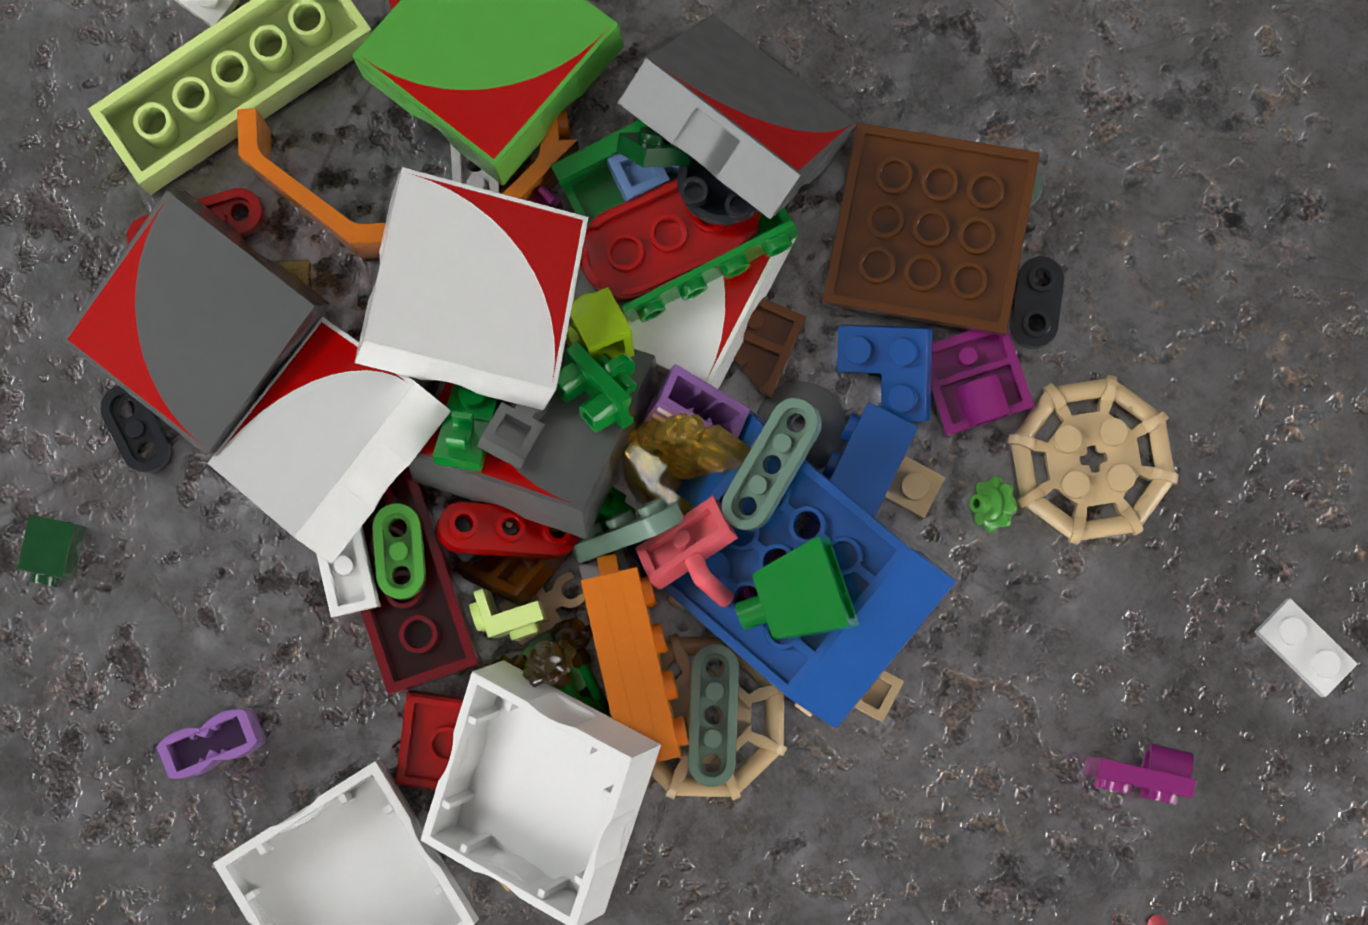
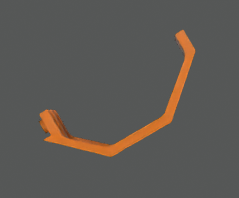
(366, 239)

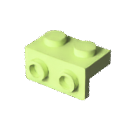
(517, 622)

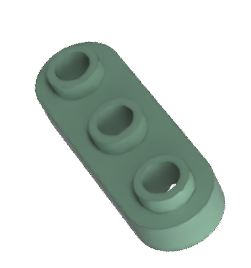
(753, 477)
(628, 529)
(718, 737)

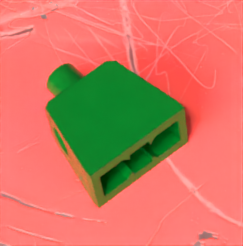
(800, 594)

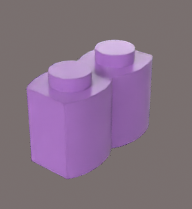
(200, 749)

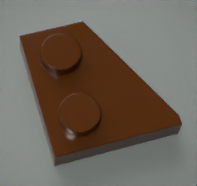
(768, 344)
(512, 577)

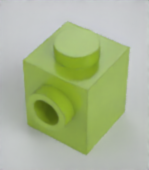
(599, 325)

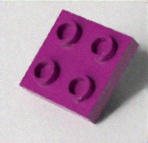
(976, 381)
(1162, 777)

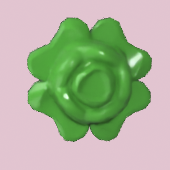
(993, 504)

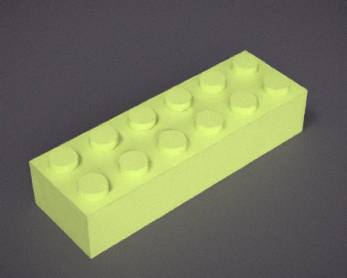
(245, 61)

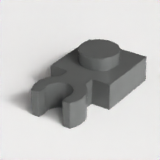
(513, 432)

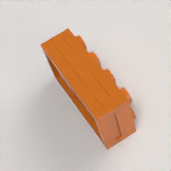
(630, 655)

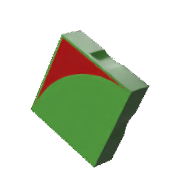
(489, 69)

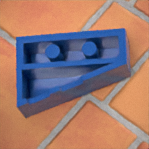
(869, 460)

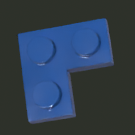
(901, 357)

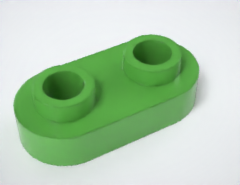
(399, 551)

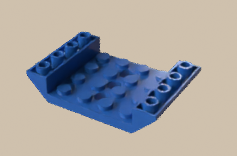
(885, 577)

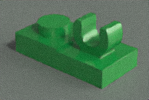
(464, 428)

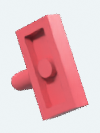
(687, 548)

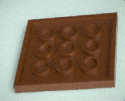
(931, 228)

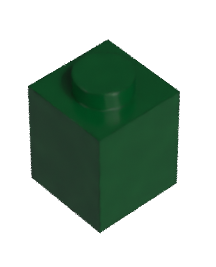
(50, 550)

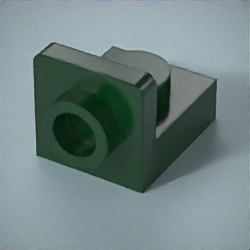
(650, 149)

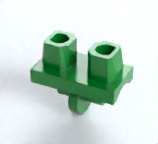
(605, 381)

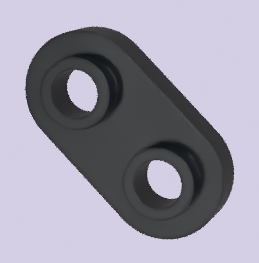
(1037, 301)
(135, 431)

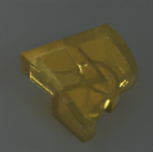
(649, 479)

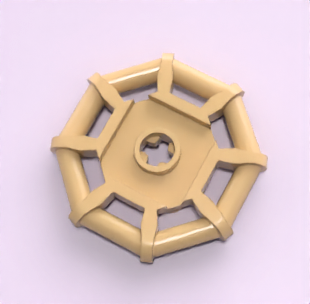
(1108, 437)
(770, 745)

